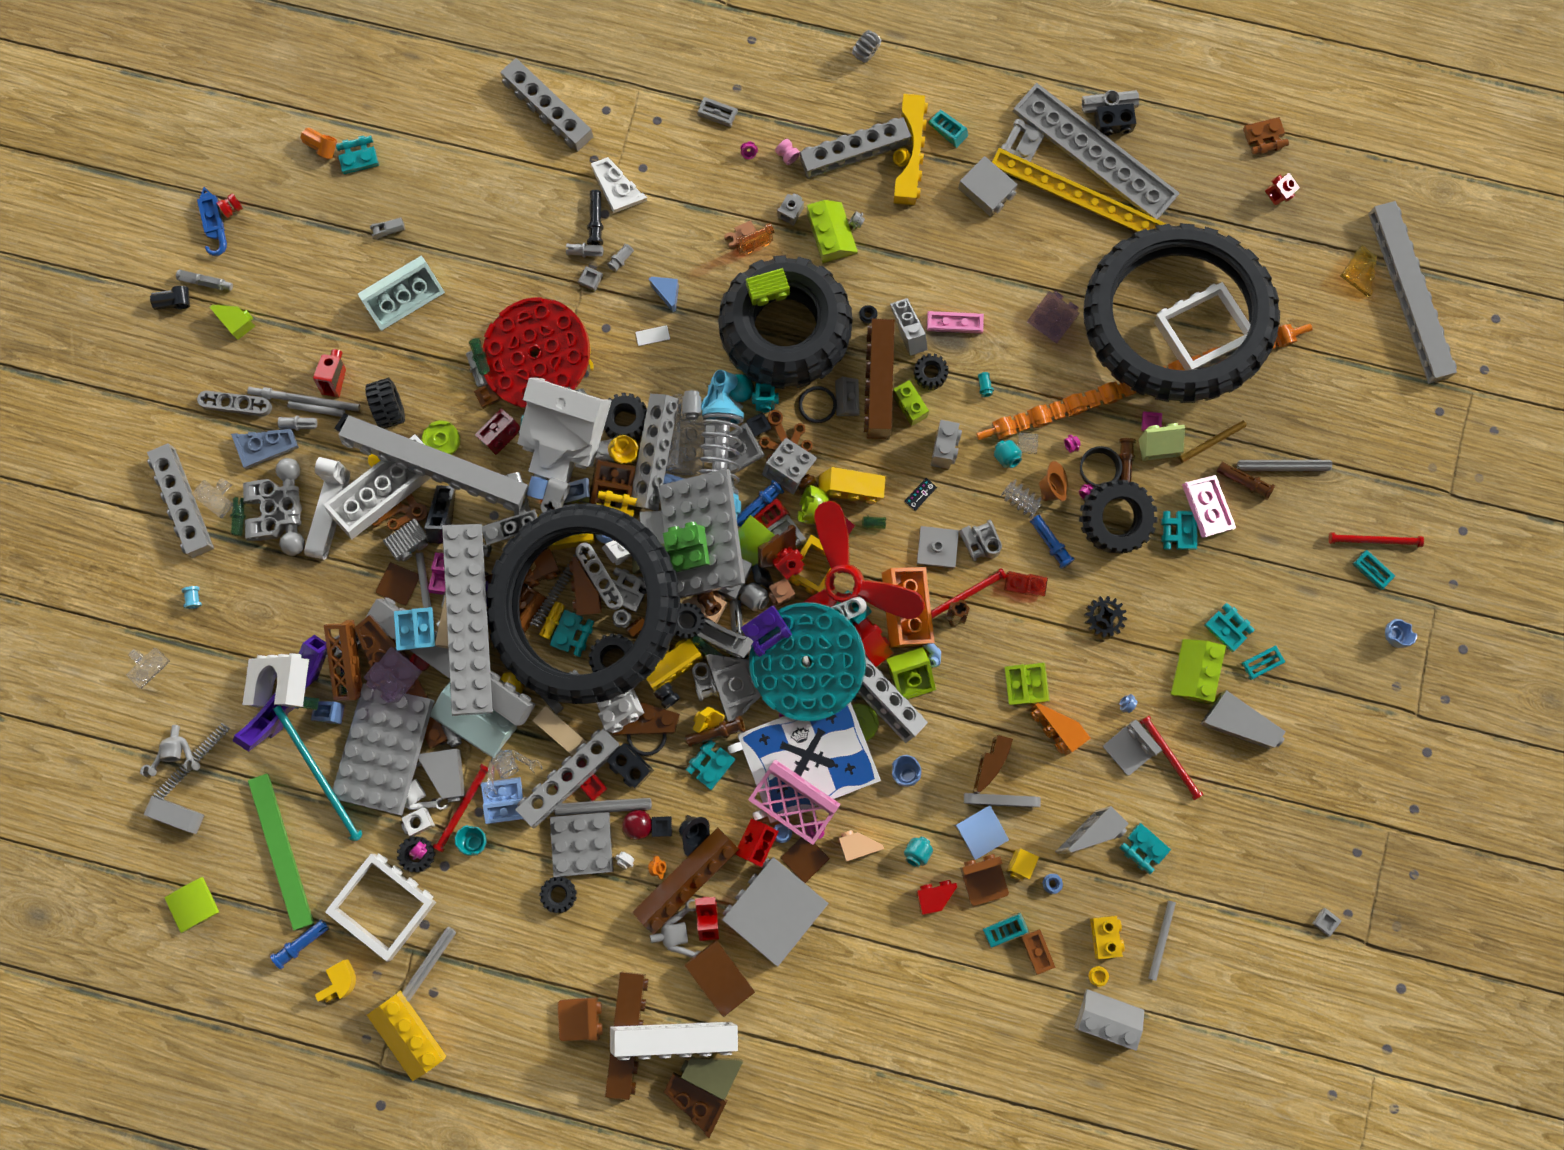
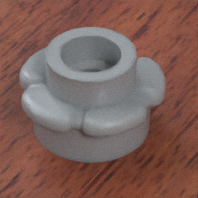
(856, 220)
(621, 623)

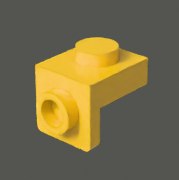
(707, 719)

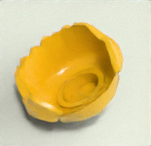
(623, 449)

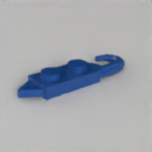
(212, 221)

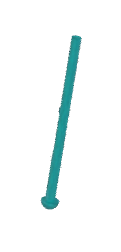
(355, 835)

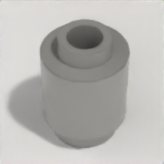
(691, 405)

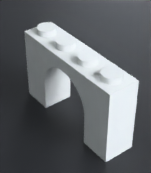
(291, 680)

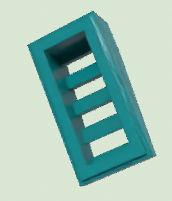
(957, 136)
(1016, 933)

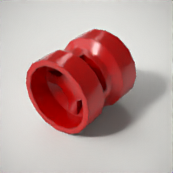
(226, 208)

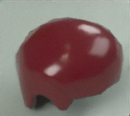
(637, 825)

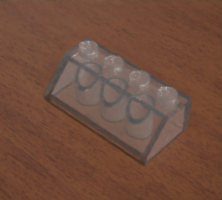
(685, 444)

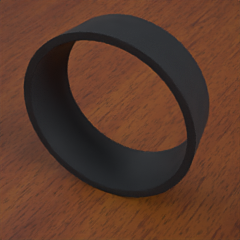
(1103, 450)

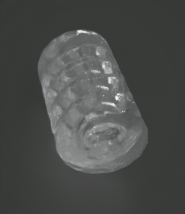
(1022, 498)

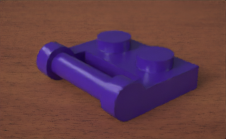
(763, 625)

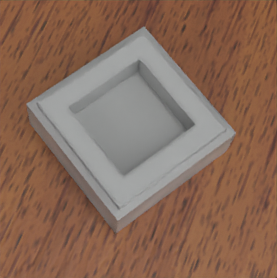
(590, 278)
(1326, 922)

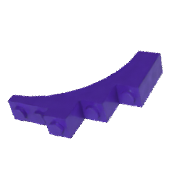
(266, 722)

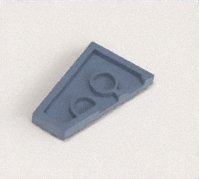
(263, 446)

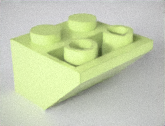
(1162, 442)

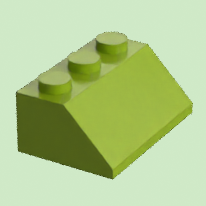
(831, 230)
(1198, 670)

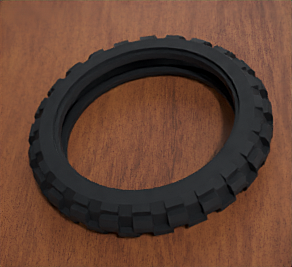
(1167, 383)
(507, 583)

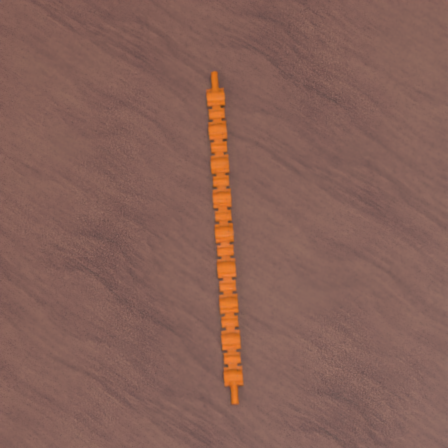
(1108, 394)

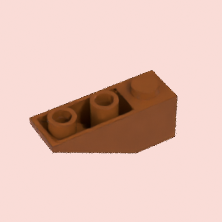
(586, 594)

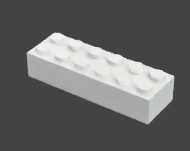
(373, 495)
(673, 1039)

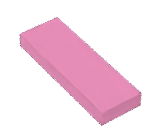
(955, 322)

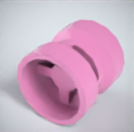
(787, 151)

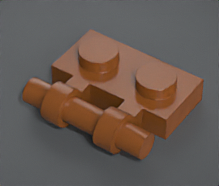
(1263, 131)

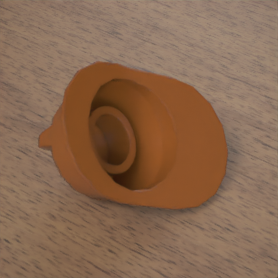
(1054, 484)

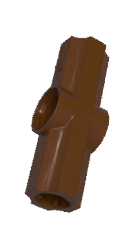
(957, 612)

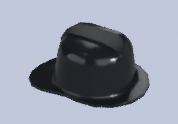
(693, 832)

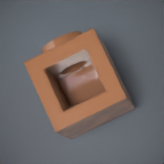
(781, 592)

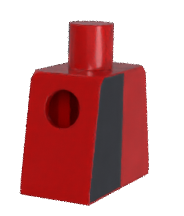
(330, 374)

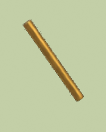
(1211, 442)

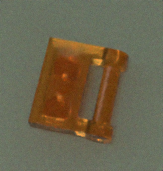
(756, 239)

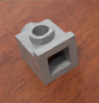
(790, 214)

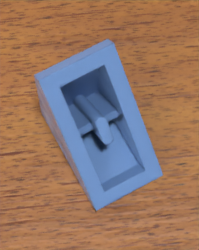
(666, 289)
(328, 712)

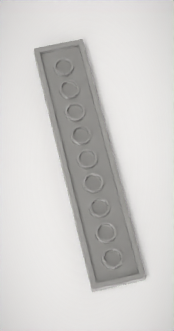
(1096, 152)
(467, 620)

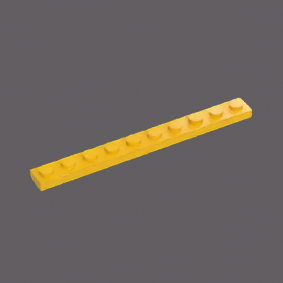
(1074, 192)

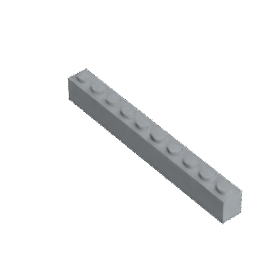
(1412, 292)
(433, 463)
(505, 698)

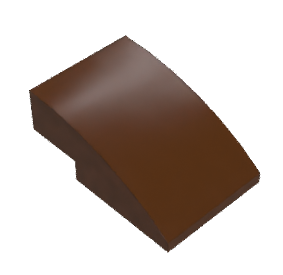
(612, 477)
(992, 762)
(719, 978)

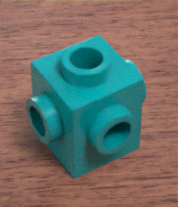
(765, 398)

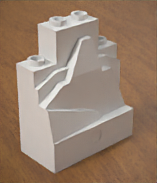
(561, 428)

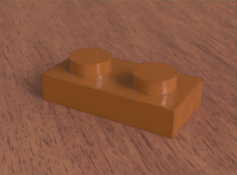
(1038, 951)

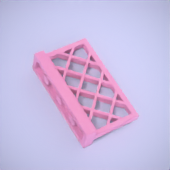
(803, 787)

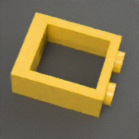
(797, 580)

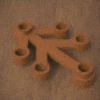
(782, 435)
(409, 510)

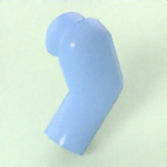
(934, 654)

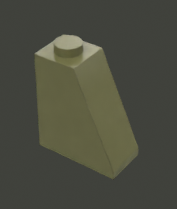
(711, 1073)

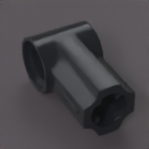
(176, 297)

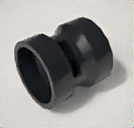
(666, 695)

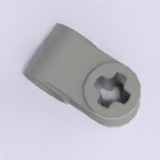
(555, 494)
(986, 536)
(704, 683)

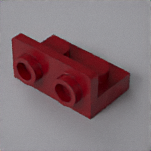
(498, 431)

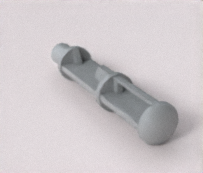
(203, 280)

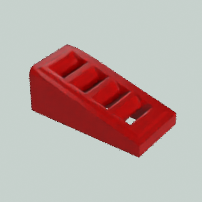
(770, 508)

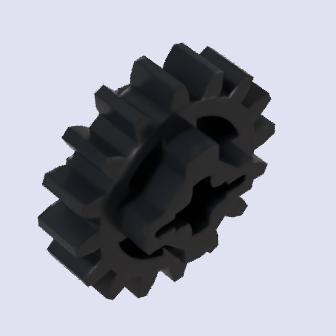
(1104, 610)

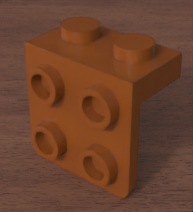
(984, 880)
(579, 1019)

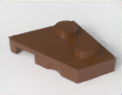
(768, 551)

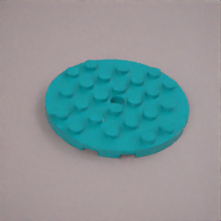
(830, 680)

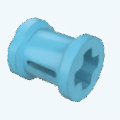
(191, 597)

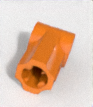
(323, 144)

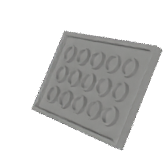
(711, 504)
(382, 751)

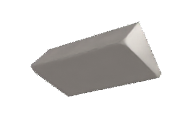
(847, 396)

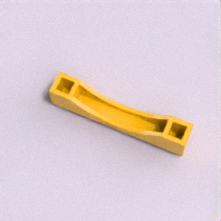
(906, 183)

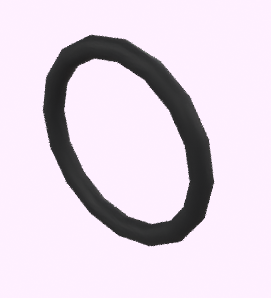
(817, 420)
(647, 753)

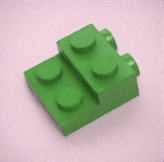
(687, 546)

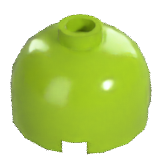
(810, 500)

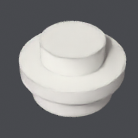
(624, 860)

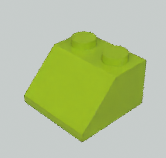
(911, 673)

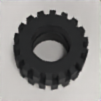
(385, 403)
(626, 403)
(605, 644)

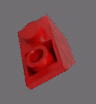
(935, 898)

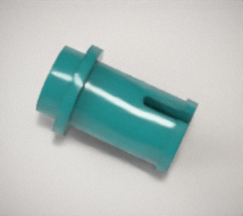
(985, 384)

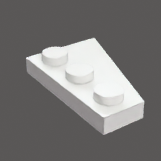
(615, 186)

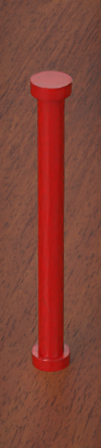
(1419, 541)
(969, 592)
(1171, 757)
(461, 808)

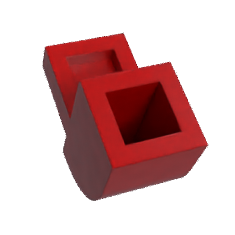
(707, 918)

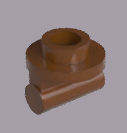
(806, 481)

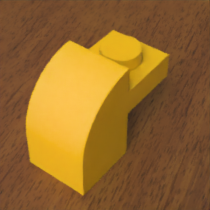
(342, 979)

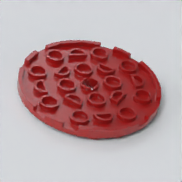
(529, 326)

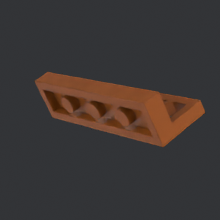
(352, 679)

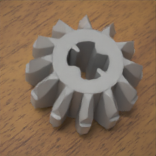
(866, 46)

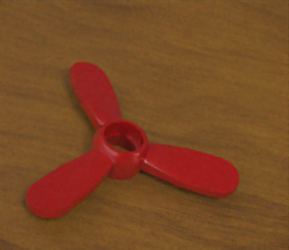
(835, 543)

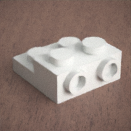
(620, 711)

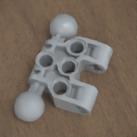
(257, 493)

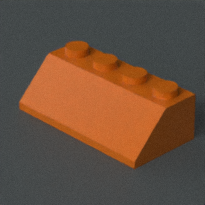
(910, 632)

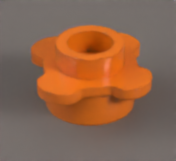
(657, 867)

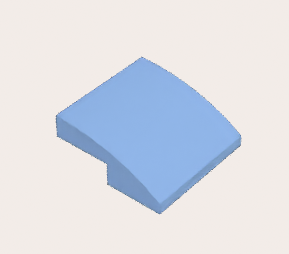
(503, 805)
(982, 832)

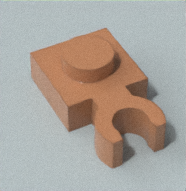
(741, 230)

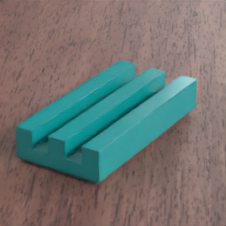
(1369, 575)
(1249, 669)

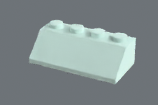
(401, 293)
(483, 731)

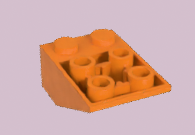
(1065, 731)

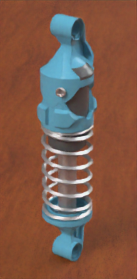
(722, 413)

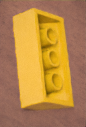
(406, 1036)

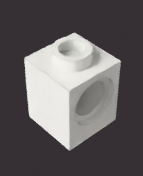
(425, 818)

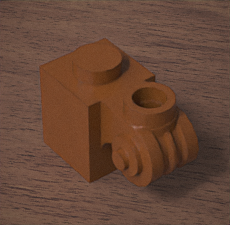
(545, 568)

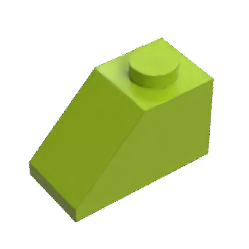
(234, 319)

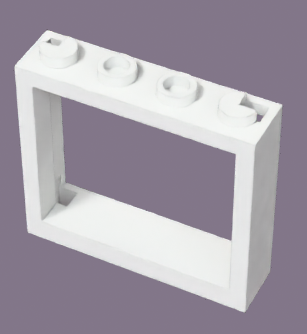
(1194, 300)
(361, 933)

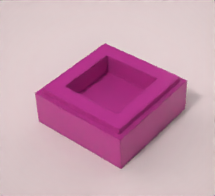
(1151, 419)

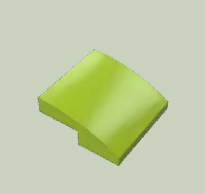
(751, 536)
(1027, 684)
(191, 905)

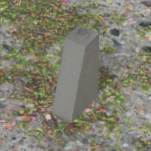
(1243, 722)

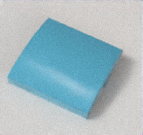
(414, 629)

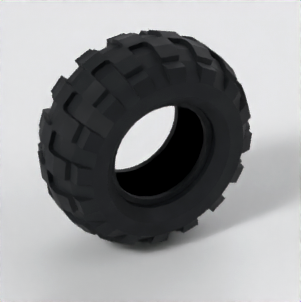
(793, 364)

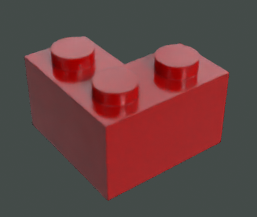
(875, 645)

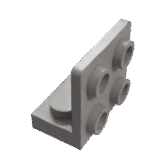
(788, 465)
(1131, 747)

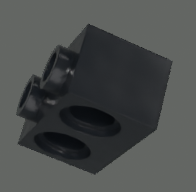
(1114, 115)
(633, 761)

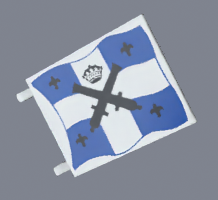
(823, 752)

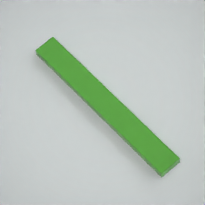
(281, 852)

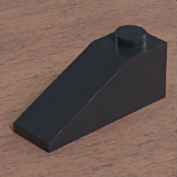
(440, 513)

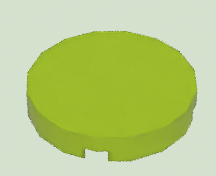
(442, 436)
(867, 720)

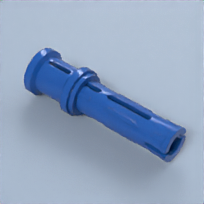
(765, 498)
(1056, 548)
(292, 950)

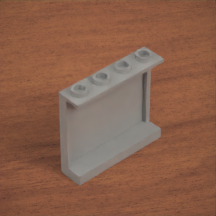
(774, 911)

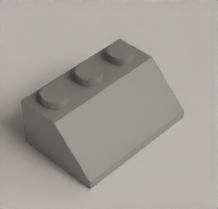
(1110, 1019)

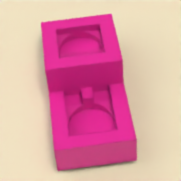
(437, 581)

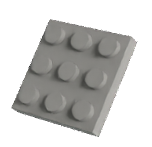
(581, 844)

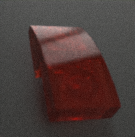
(1026, 584)

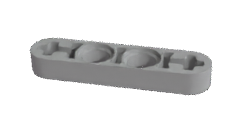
(235, 400)
(1002, 800)

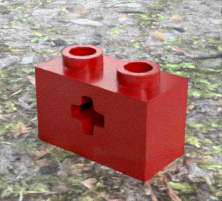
(756, 842)

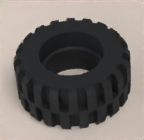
(1142, 522)

